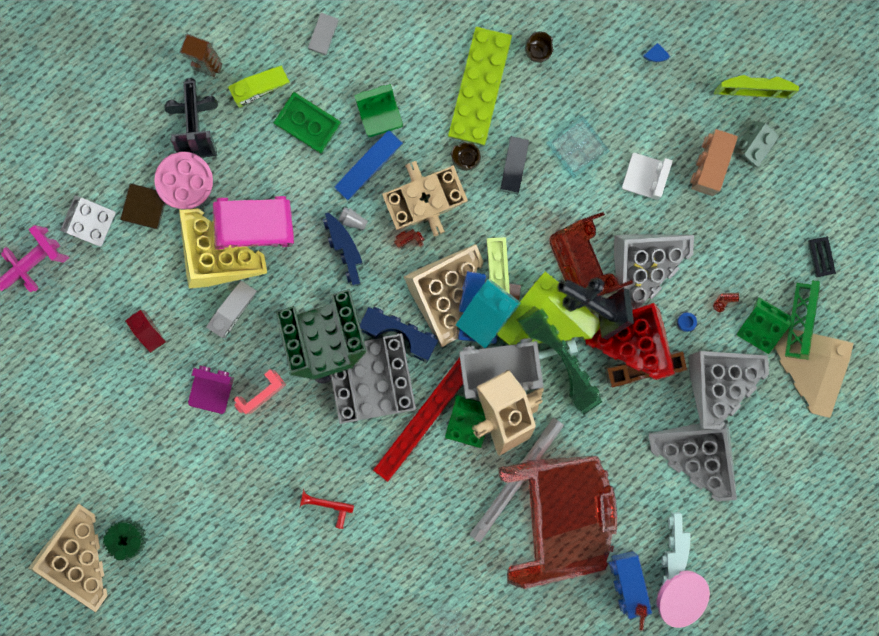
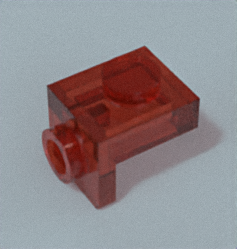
(404, 238)

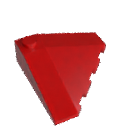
(640, 344)

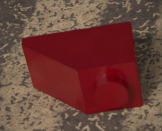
(145, 330)

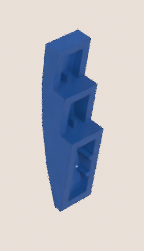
(368, 165)

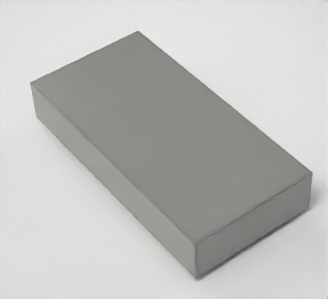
(323, 34)

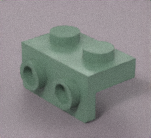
(756, 143)

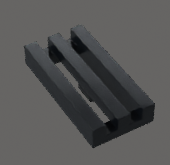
(821, 256)

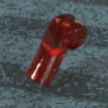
(723, 299)

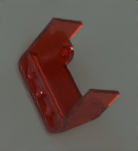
(577, 256)

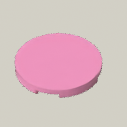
(183, 180)
(683, 599)

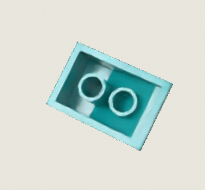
(487, 313)

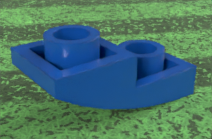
(471, 286)

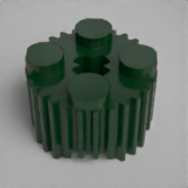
(117, 547)

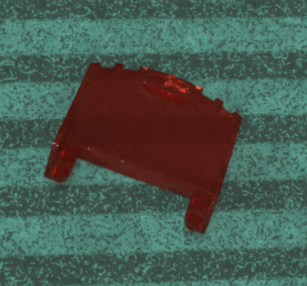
(570, 518)

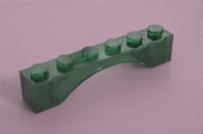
(580, 390)

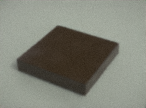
(143, 207)

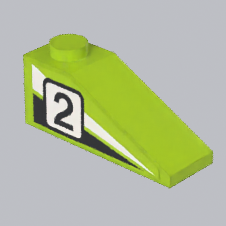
(258, 85)

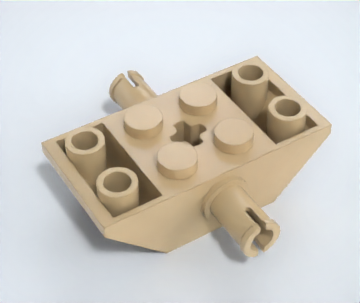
(444, 193)
(506, 412)

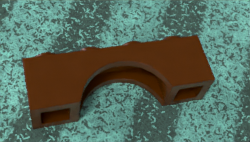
(202, 55)
(623, 374)

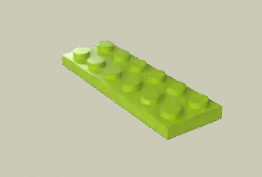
(480, 86)

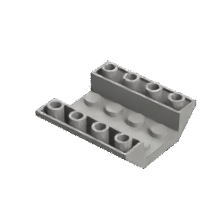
(376, 383)

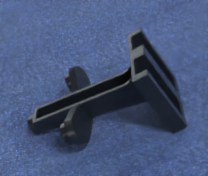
(193, 140)
(613, 312)

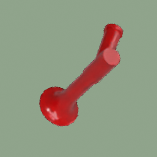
(341, 507)

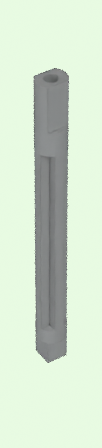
(510, 489)

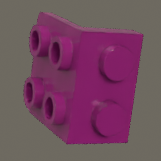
(210, 390)

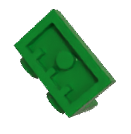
(764, 326)
(464, 417)

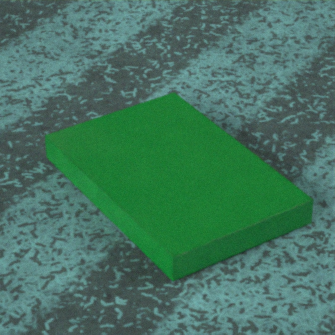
(307, 122)

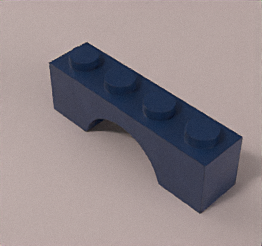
(376, 323)

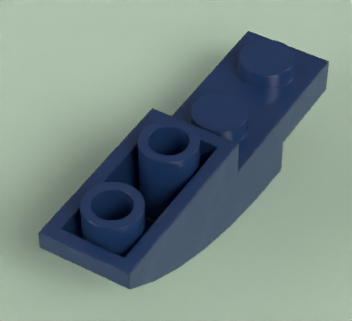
(341, 240)

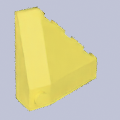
(210, 266)

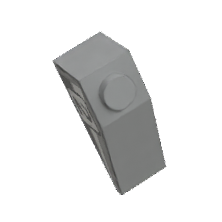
(231, 310)

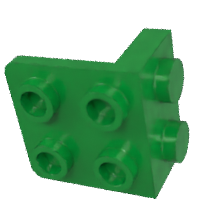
(378, 110)

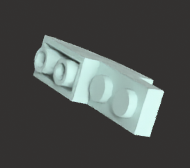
(676, 560)

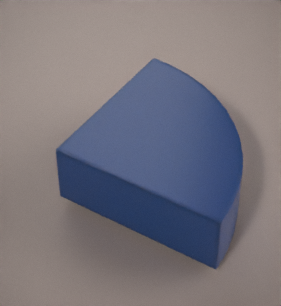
(657, 54)

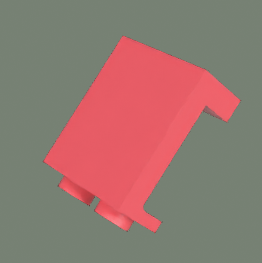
(275, 386)

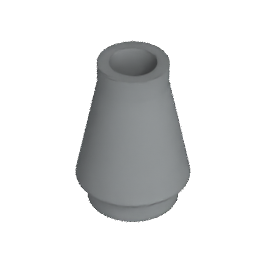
(352, 219)

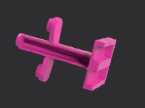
(45, 248)

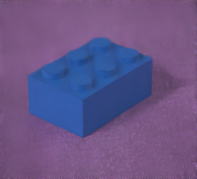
(629, 583)

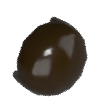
(539, 47)
(465, 156)

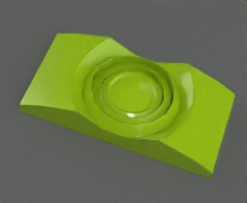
(757, 87)

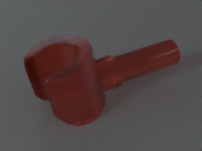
(641, 610)

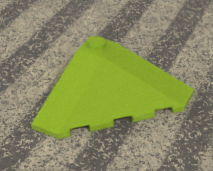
(547, 297)

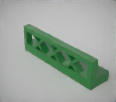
(809, 323)

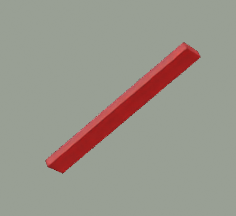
(420, 423)

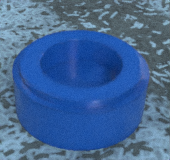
(687, 322)

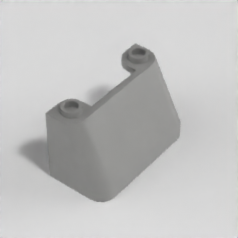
(485, 364)

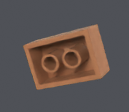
(713, 162)

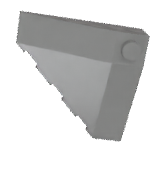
(642, 249)
(722, 383)
(701, 455)

